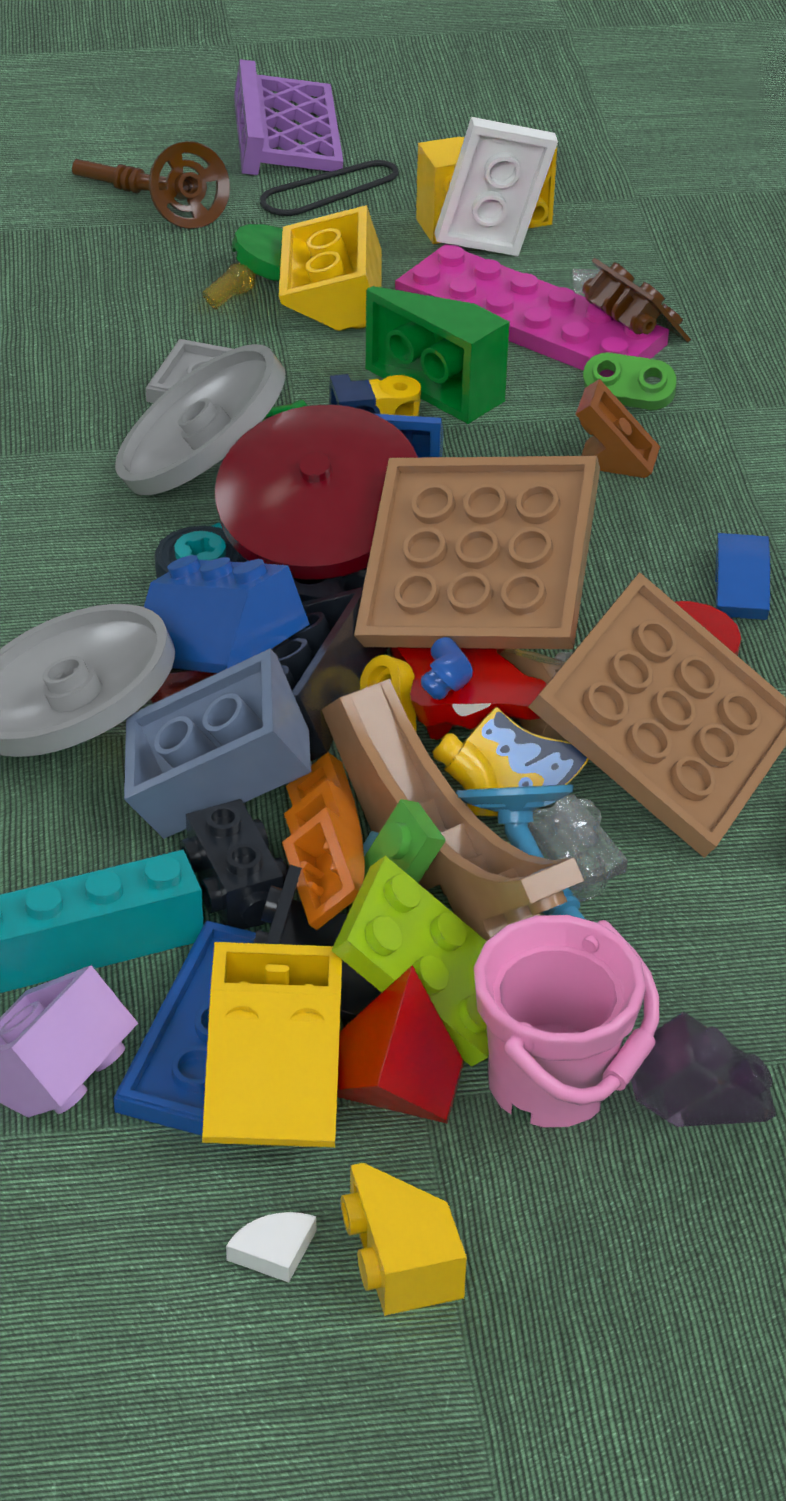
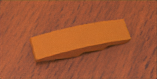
(324, 840)

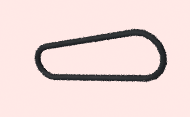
(290, 212)

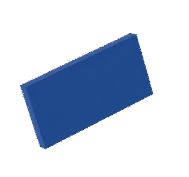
(170, 1066)

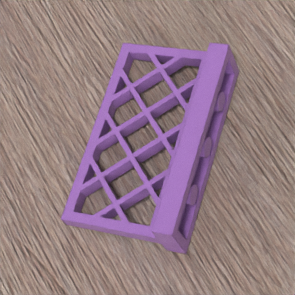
(256, 122)

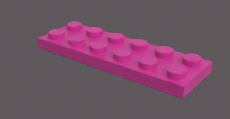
(539, 313)

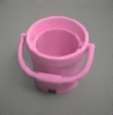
(557, 1016)

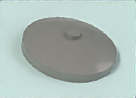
(200, 419)
(79, 676)

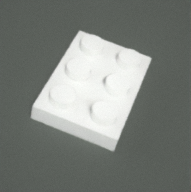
(495, 186)

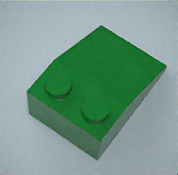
(442, 343)

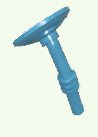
(515, 810)

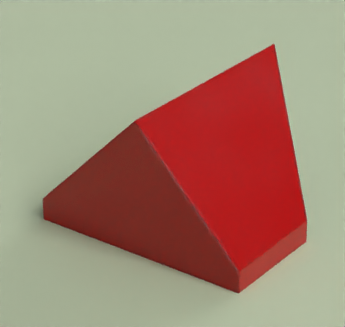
(400, 1054)

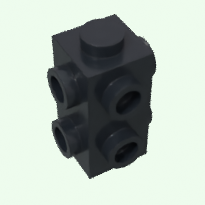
(232, 862)

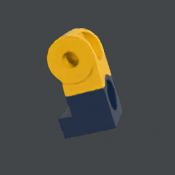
(388, 396)

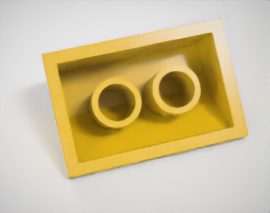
(330, 266)

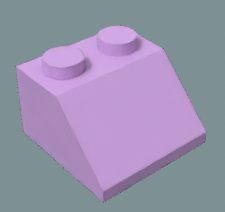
(58, 1040)

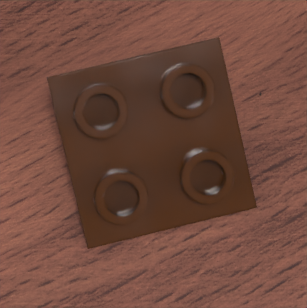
(627, 303)

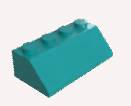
(98, 919)

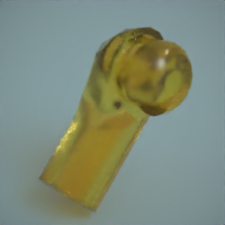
(235, 281)

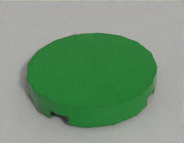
(259, 249)

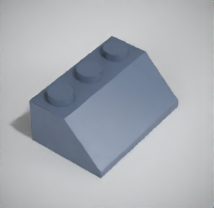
(215, 744)

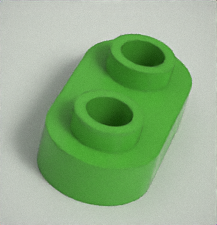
(629, 379)

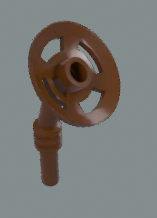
(176, 184)

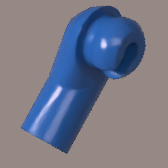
(448, 670)

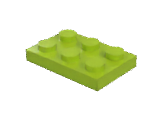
(404, 925)

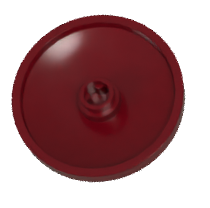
(308, 488)

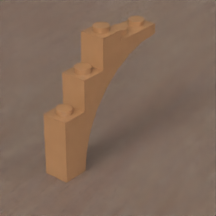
(477, 870)

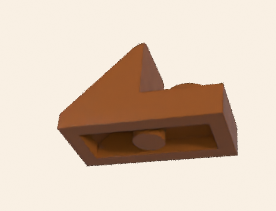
(617, 436)

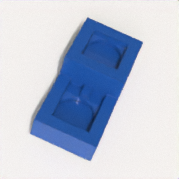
(743, 575)

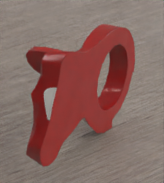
(492, 685)

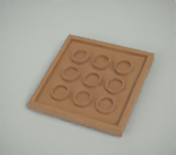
(479, 552)
(668, 714)

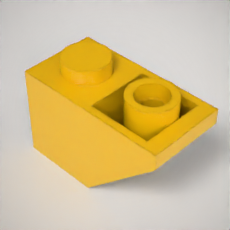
(406, 1240)

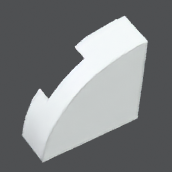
(273, 1243)

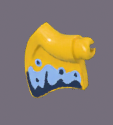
(507, 756)

